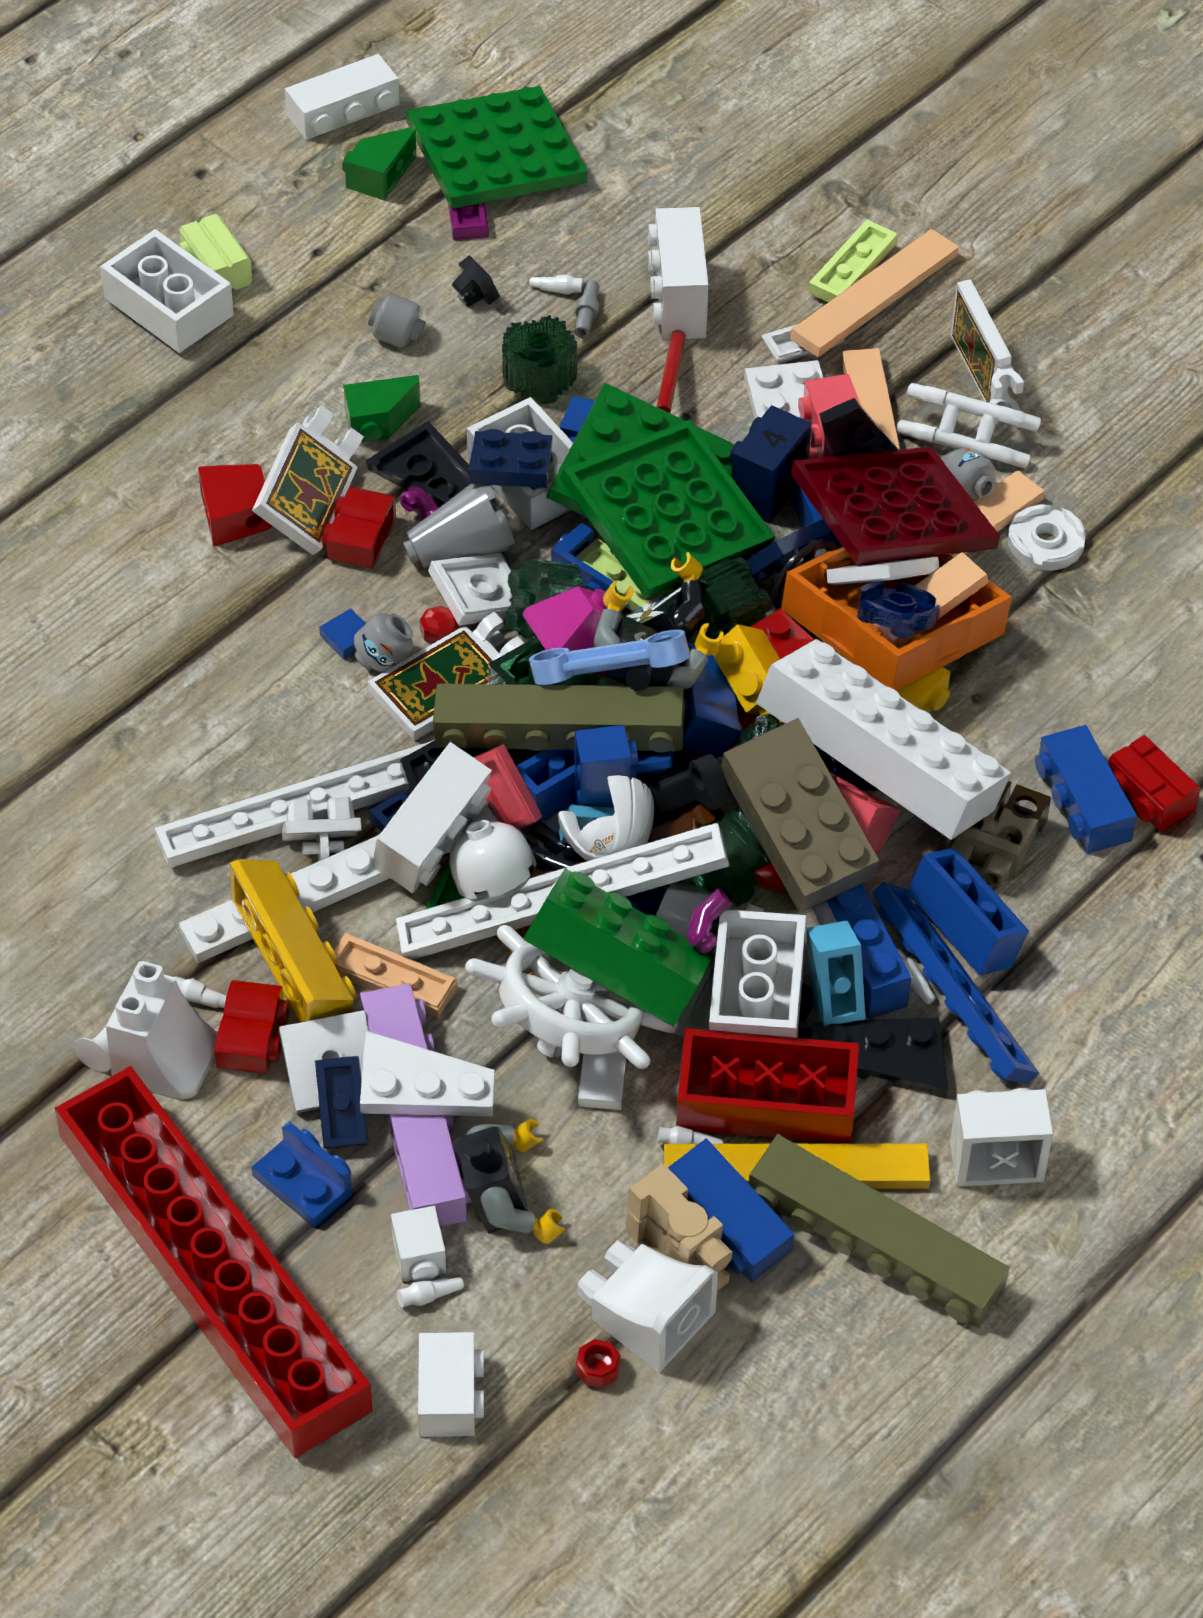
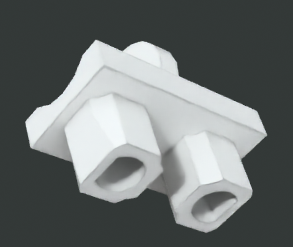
(340, 824)

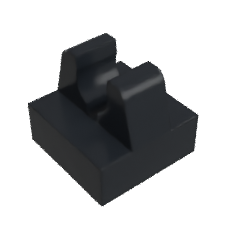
(474, 283)

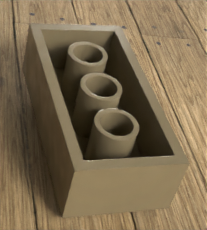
(799, 815)

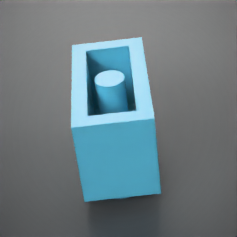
(836, 973)

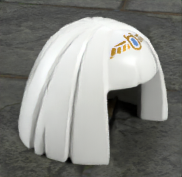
(611, 834)

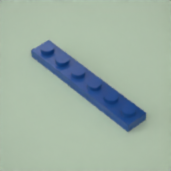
(961, 993)

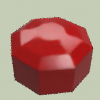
(437, 623)
(598, 1363)

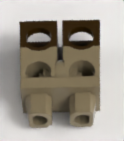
(1004, 836)

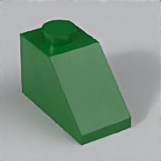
(379, 162)
(381, 406)

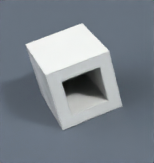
(418, 1244)

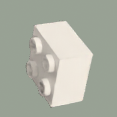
(1000, 1137)

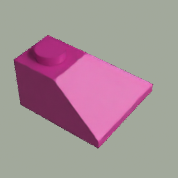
(568, 619)

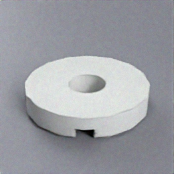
(1042, 553)

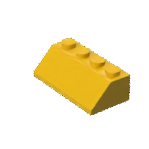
(289, 940)

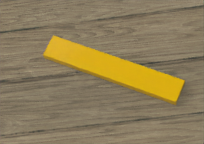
(871, 1163)

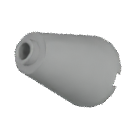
(461, 528)

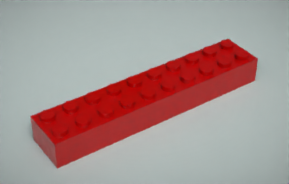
(214, 1262)

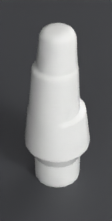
(560, 284)
(918, 981)
(197, 992)
(682, 1135)
(427, 1291)

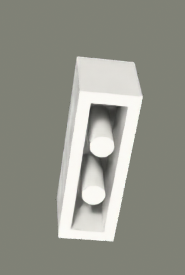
(342, 96)

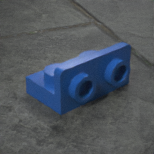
(304, 1175)

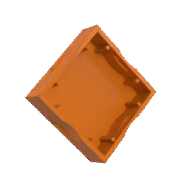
(832, 617)

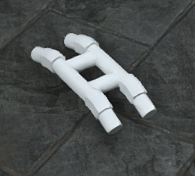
(989, 415)

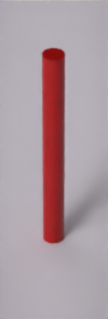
(671, 370)

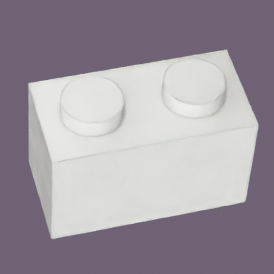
(448, 1384)

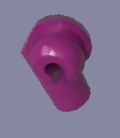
(419, 501)
(702, 918)

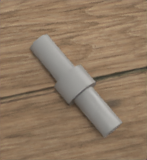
(587, 309)

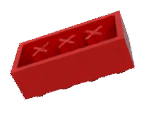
(767, 1086)

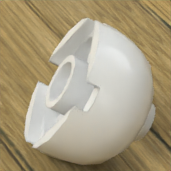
(490, 859)

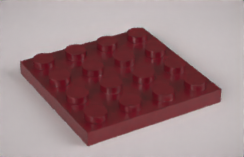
(894, 505)

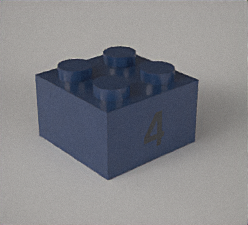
(766, 458)

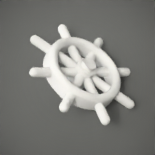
(564, 1004)

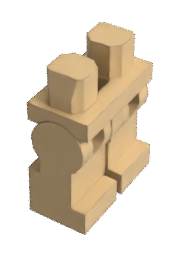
(674, 1224)

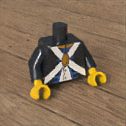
(680, 608)

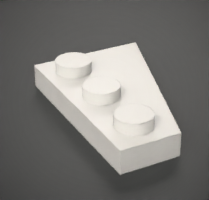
(421, 1081)

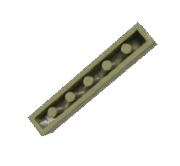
(550, 714)
(879, 1231)

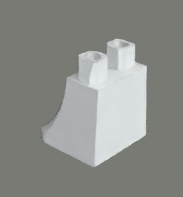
(160, 1035)
(650, 1301)

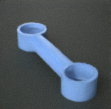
(657, 650)

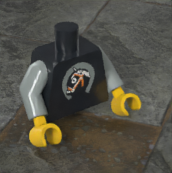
(618, 628)
(495, 1181)

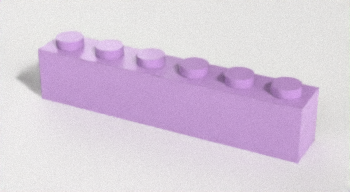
(420, 1142)

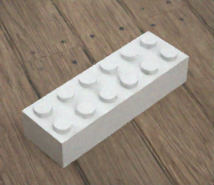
(884, 738)

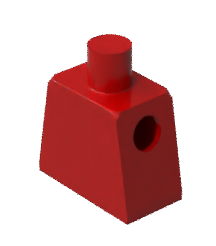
(228, 501)

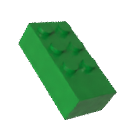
(618, 946)

